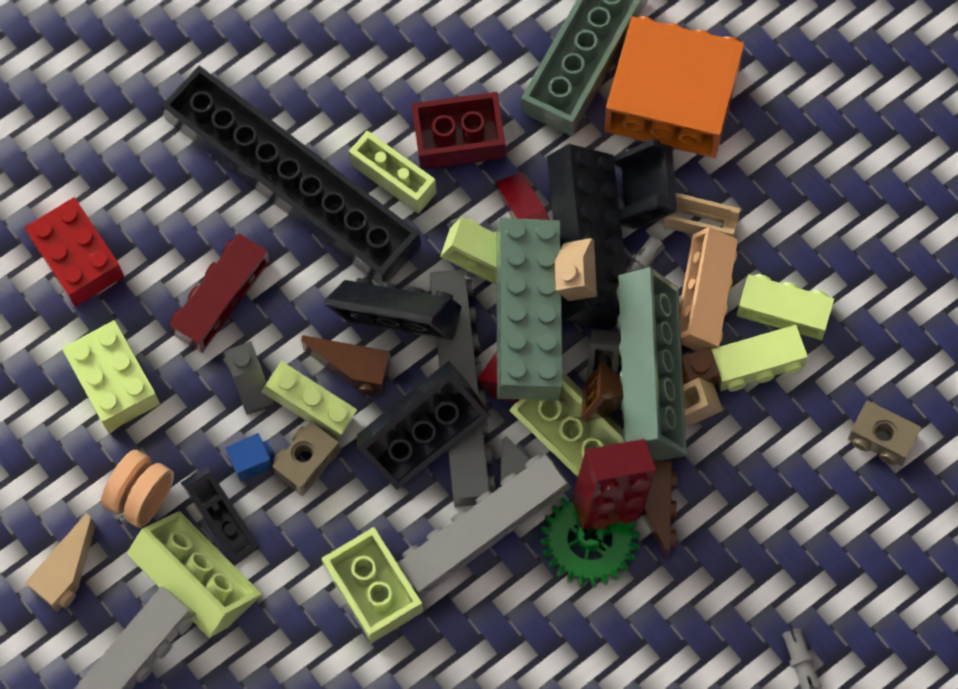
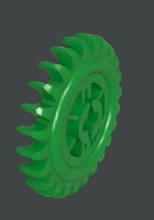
(584, 569)

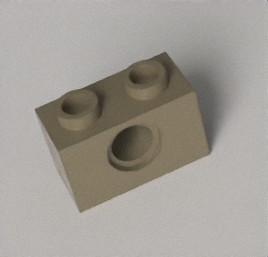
(875, 419)
(303, 475)

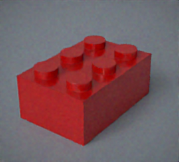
(74, 251)

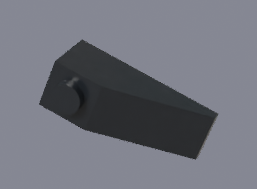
(219, 514)

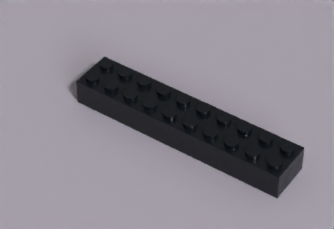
(291, 176)

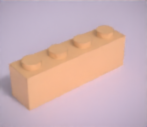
(706, 289)

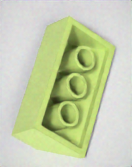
(561, 427)
(194, 571)

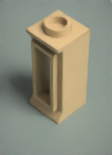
(705, 209)

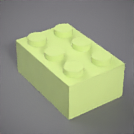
(111, 376)
(372, 585)

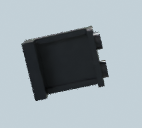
(647, 183)

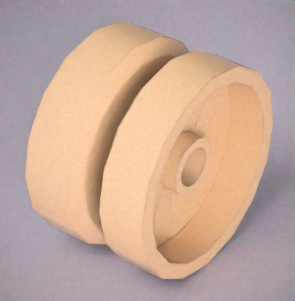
(137, 488)

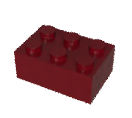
(459, 130)
(613, 484)

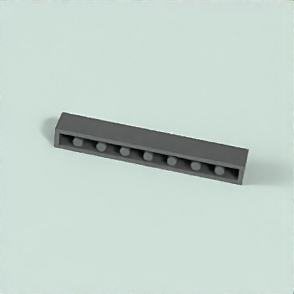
(468, 455)

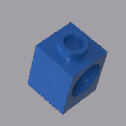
(250, 456)

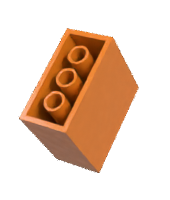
(673, 86)

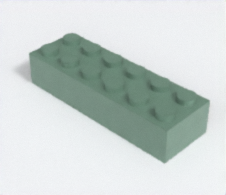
(578, 62)
(528, 310)
(651, 363)

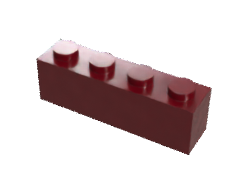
(219, 292)

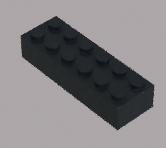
(588, 207)

